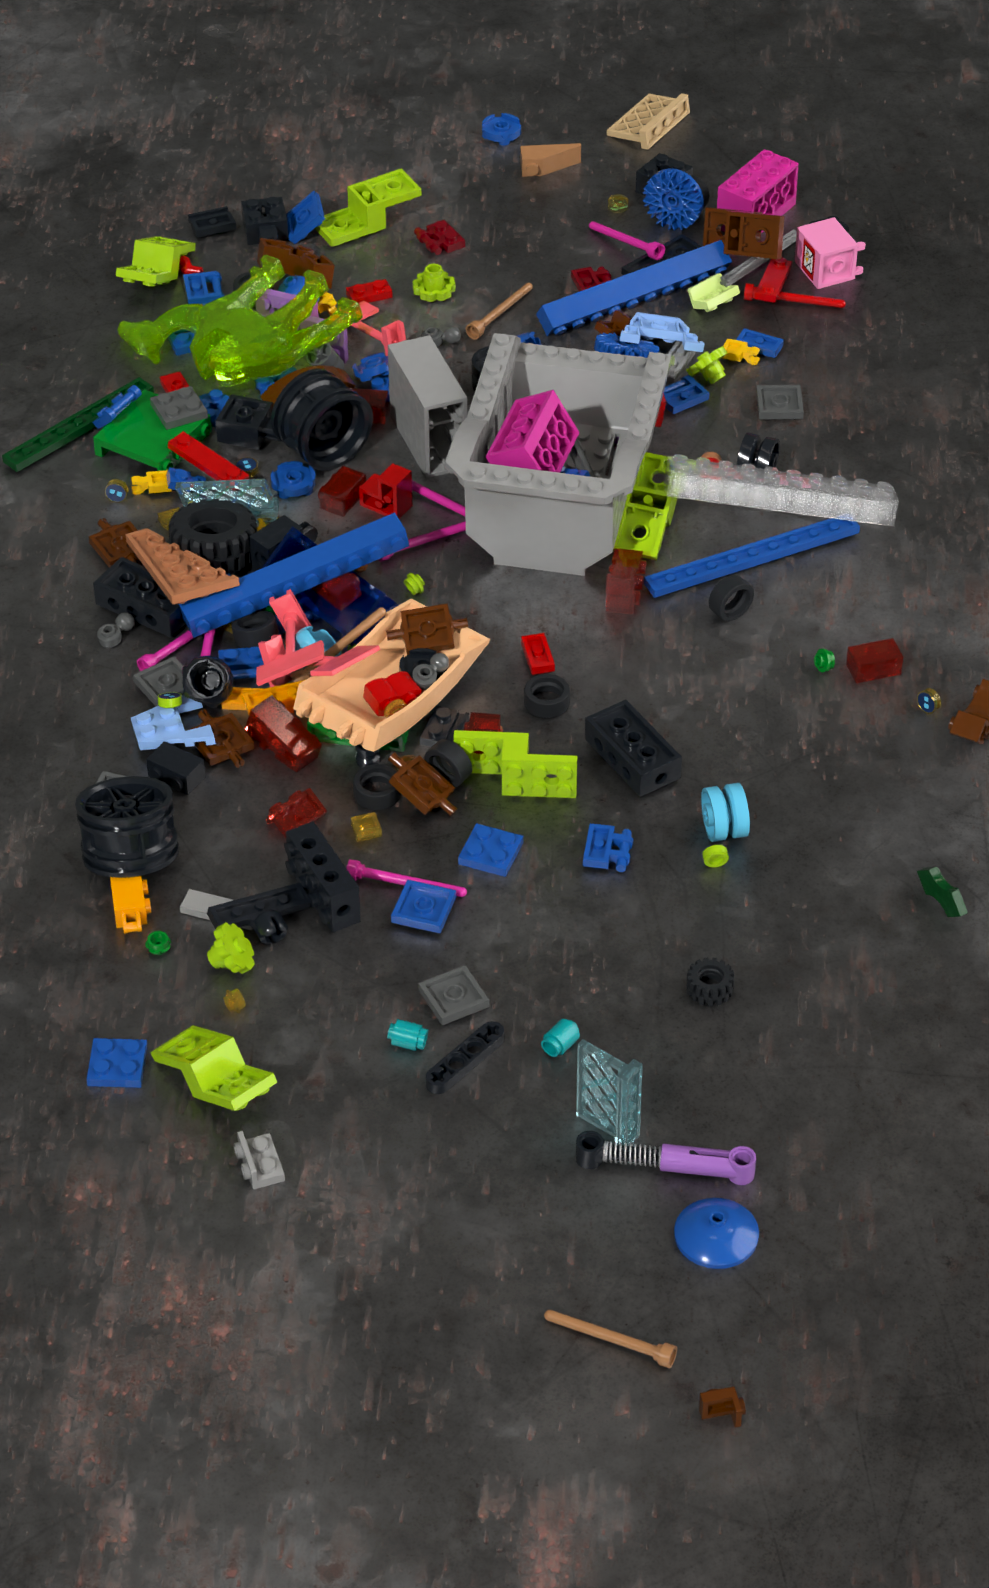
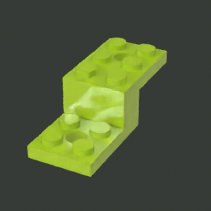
(367, 207)
(155, 260)
(646, 509)
(521, 772)
(214, 1068)

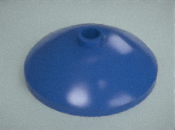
(712, 1242)

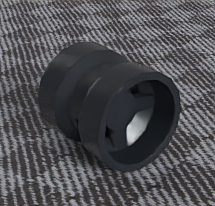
(366, 757)

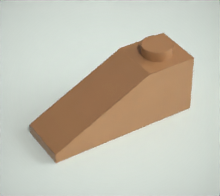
(545, 159)

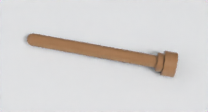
(476, 328)
(304, 674)
(663, 1353)

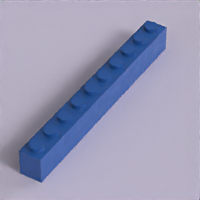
(633, 288)
(296, 573)

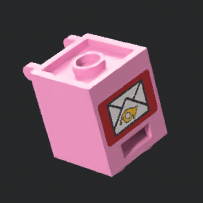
(827, 253)

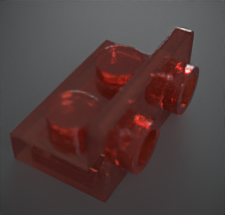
(297, 811)

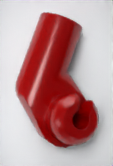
(187, 268)

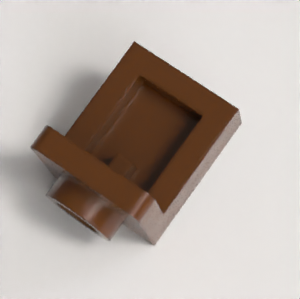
(616, 324)
(720, 1403)

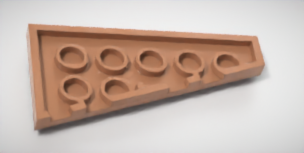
(178, 572)

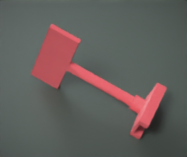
(390, 333)
(292, 619)
(329, 666)

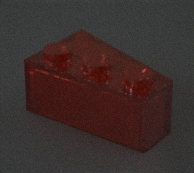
(625, 581)
(283, 734)

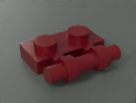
(439, 237)
(587, 278)

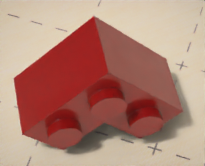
(388, 491)

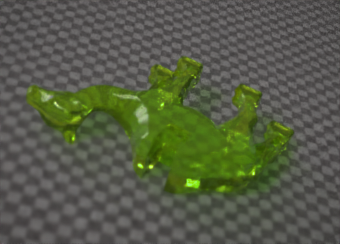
(239, 341)

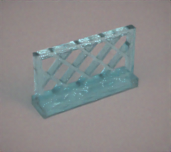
(260, 504)
(626, 1100)

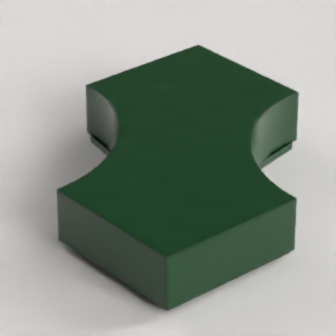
(942, 891)

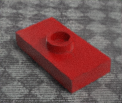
(173, 382)

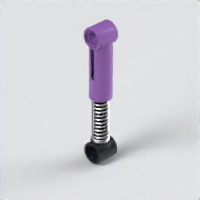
(734, 1164)

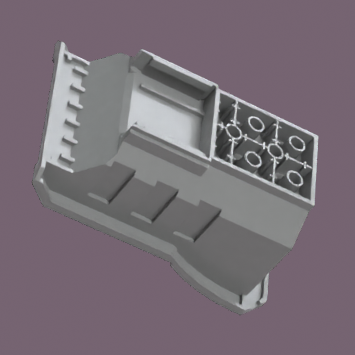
(552, 516)

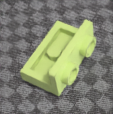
(711, 293)

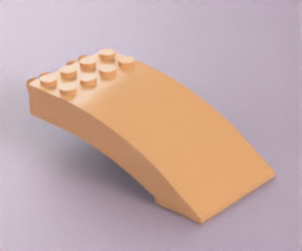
(339, 699)

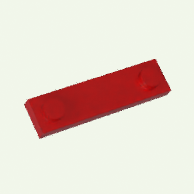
(773, 280)
(205, 458)

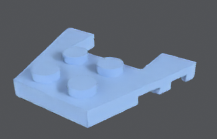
(659, 326)
(165, 725)

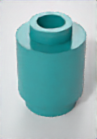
(408, 1035)
(560, 1037)

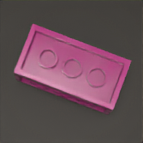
(761, 185)
(535, 434)

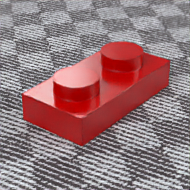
(370, 291)
(537, 653)

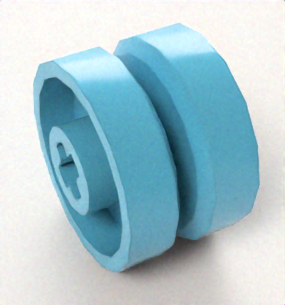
(725, 812)

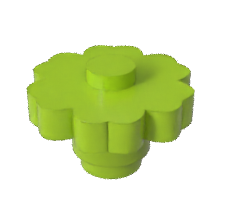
(434, 284)
(709, 365)
(231, 949)

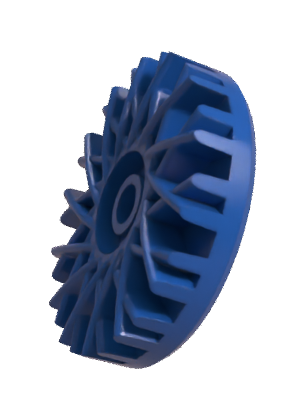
(673, 198)
(611, 344)

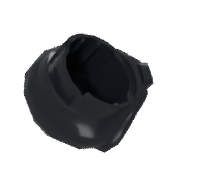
(207, 681)

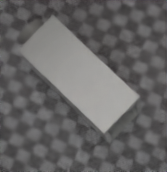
(425, 401)

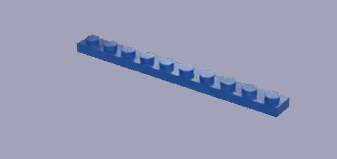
(749, 556)

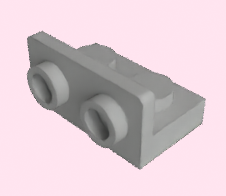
(259, 1159)

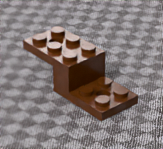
(744, 232)

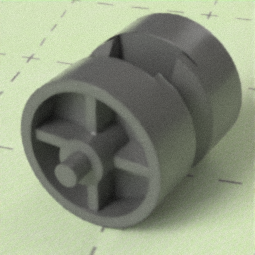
(324, 356)

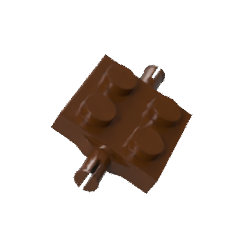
(112, 543)
(427, 628)
(229, 738)
(422, 784)

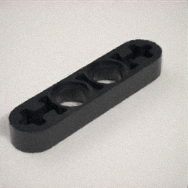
(462, 1055)

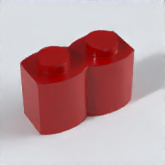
(383, 691)

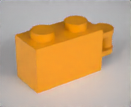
(129, 903)

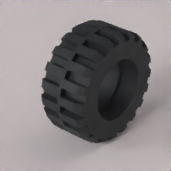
(215, 532)

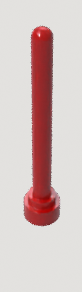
(750, 290)

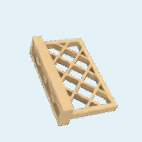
(656, 126)

